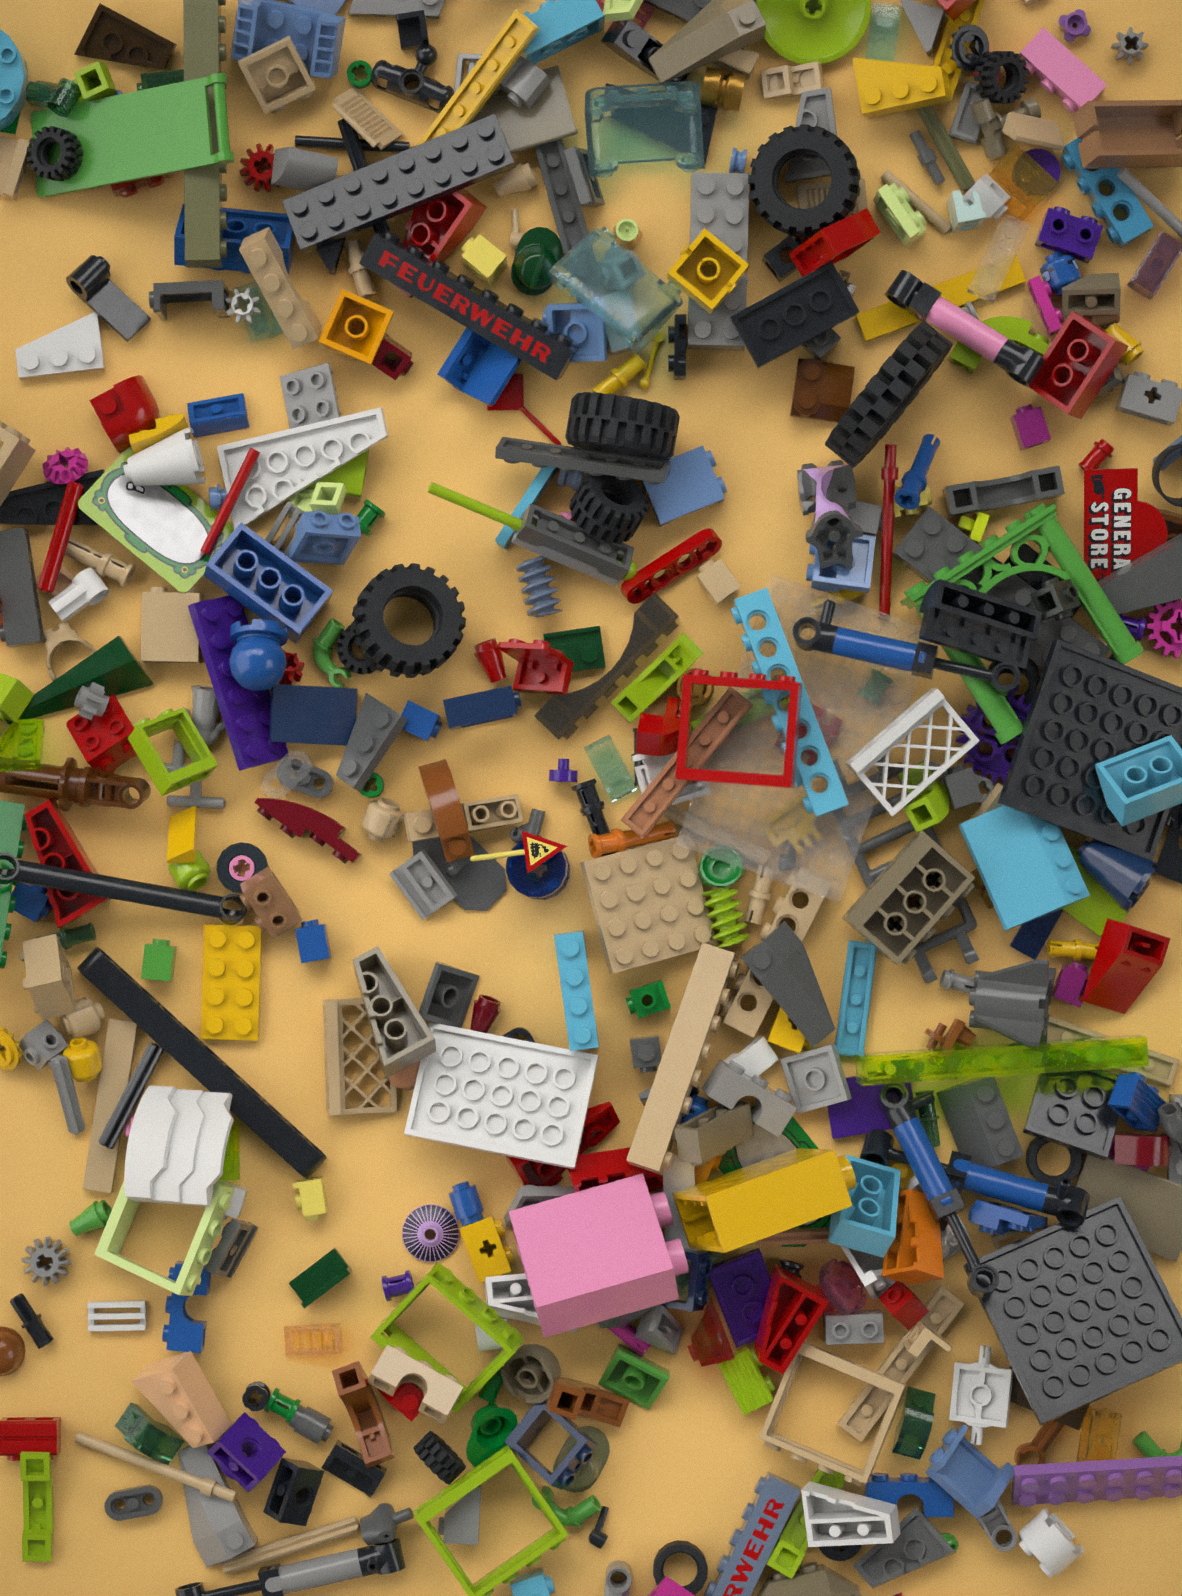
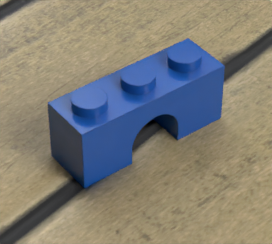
(184, 1332)
(934, 1498)

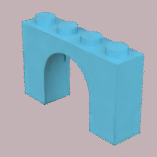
(576, 990)

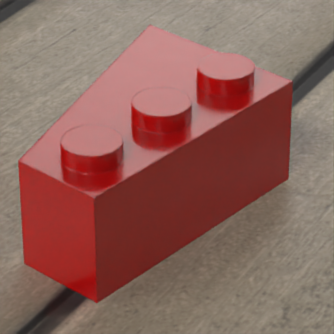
(607, 1167)

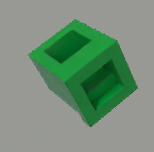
(654, 989)

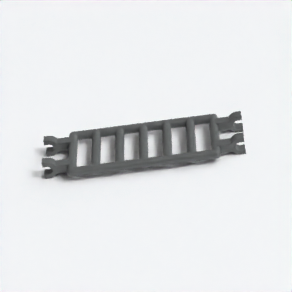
(868, 875)

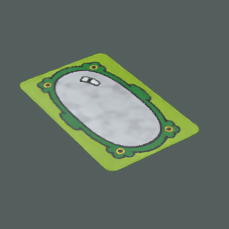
(155, 523)

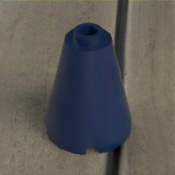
(1117, 871)

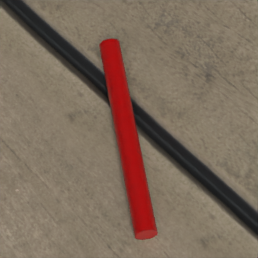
(230, 501)

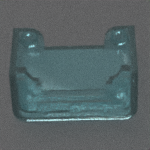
(644, 126)
(616, 288)

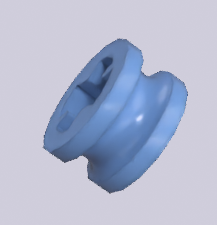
(738, 160)

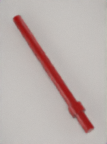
(889, 474)

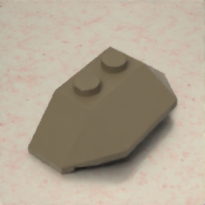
(810, 1581)

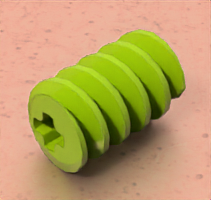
(726, 916)

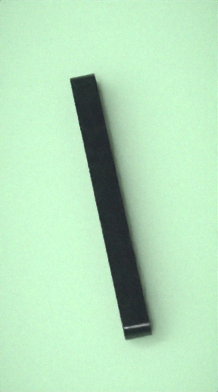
(201, 1062)

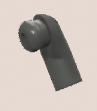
(533, 826)

